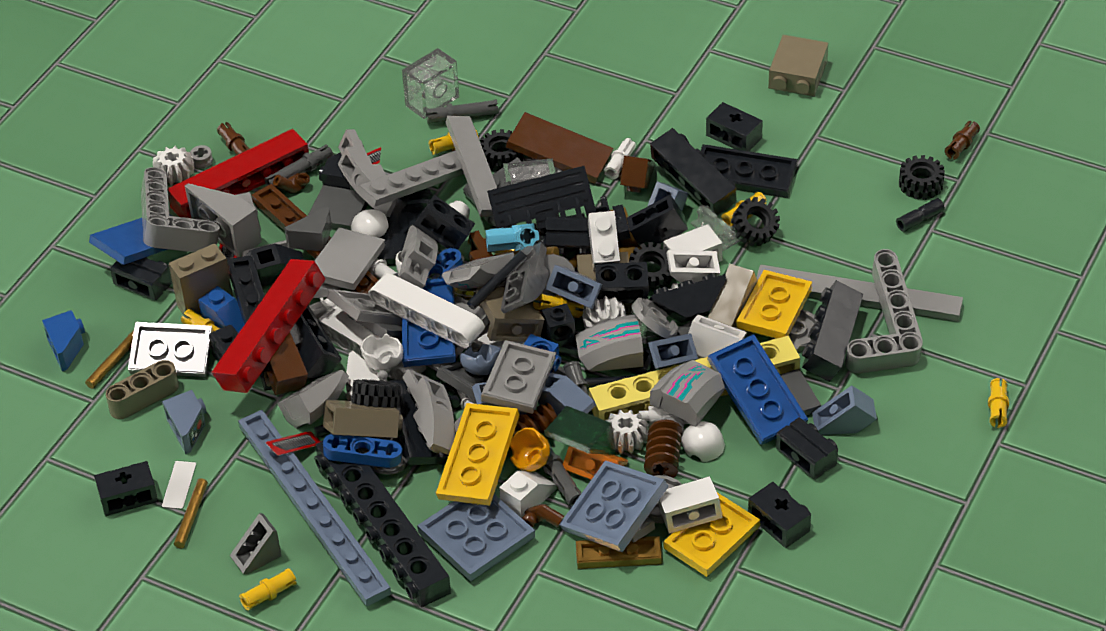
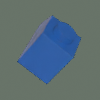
(221, 309)
(64, 337)

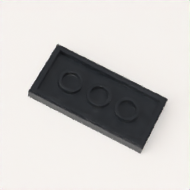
(753, 170)

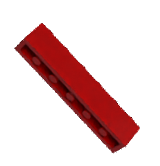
(242, 171)
(268, 326)

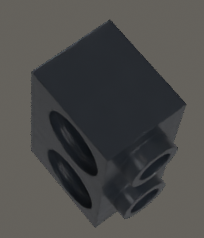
(444, 223)
(623, 281)

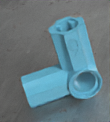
(511, 238)

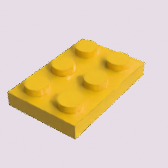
(774, 304)
(711, 543)

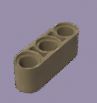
(142, 389)

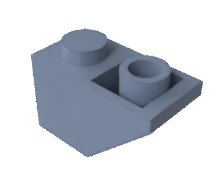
(563, 392)

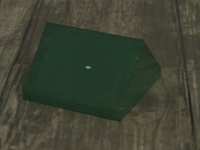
(582, 432)

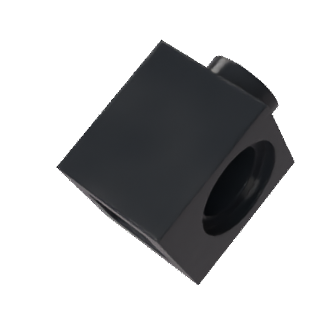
(559, 325)

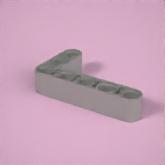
(169, 231)
(904, 340)

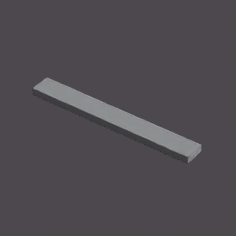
(923, 302)

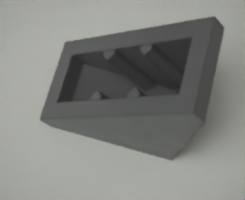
(310, 232)
(257, 546)

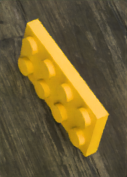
(477, 454)

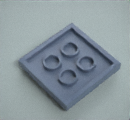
(614, 505)
(476, 534)

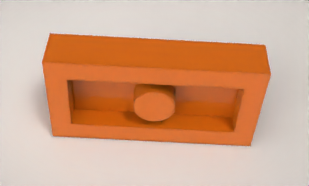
(588, 464)

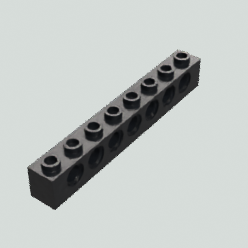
(388, 528)

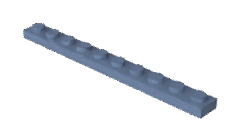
(316, 511)

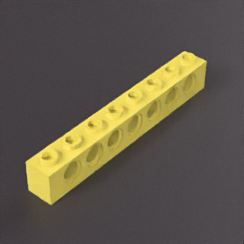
(634, 392)

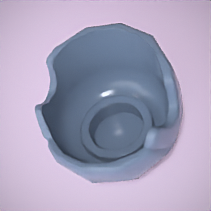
(481, 361)

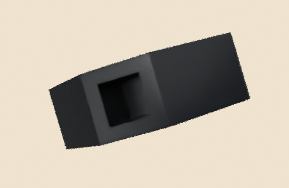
(271, 261)
(689, 298)

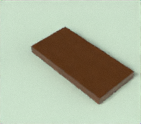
(568, 149)

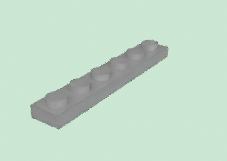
(411, 179)

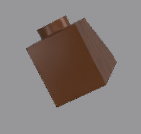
(636, 173)
(286, 369)

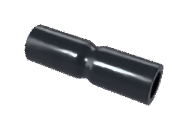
(918, 215)

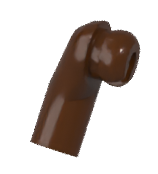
(293, 183)
(540, 513)

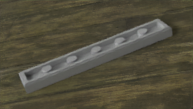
(472, 161)

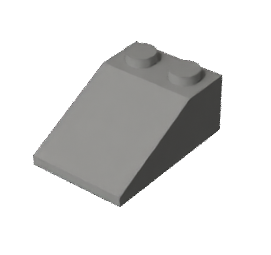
(232, 213)

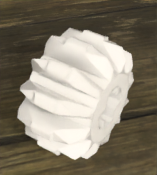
(176, 163)
(602, 311)
(629, 431)

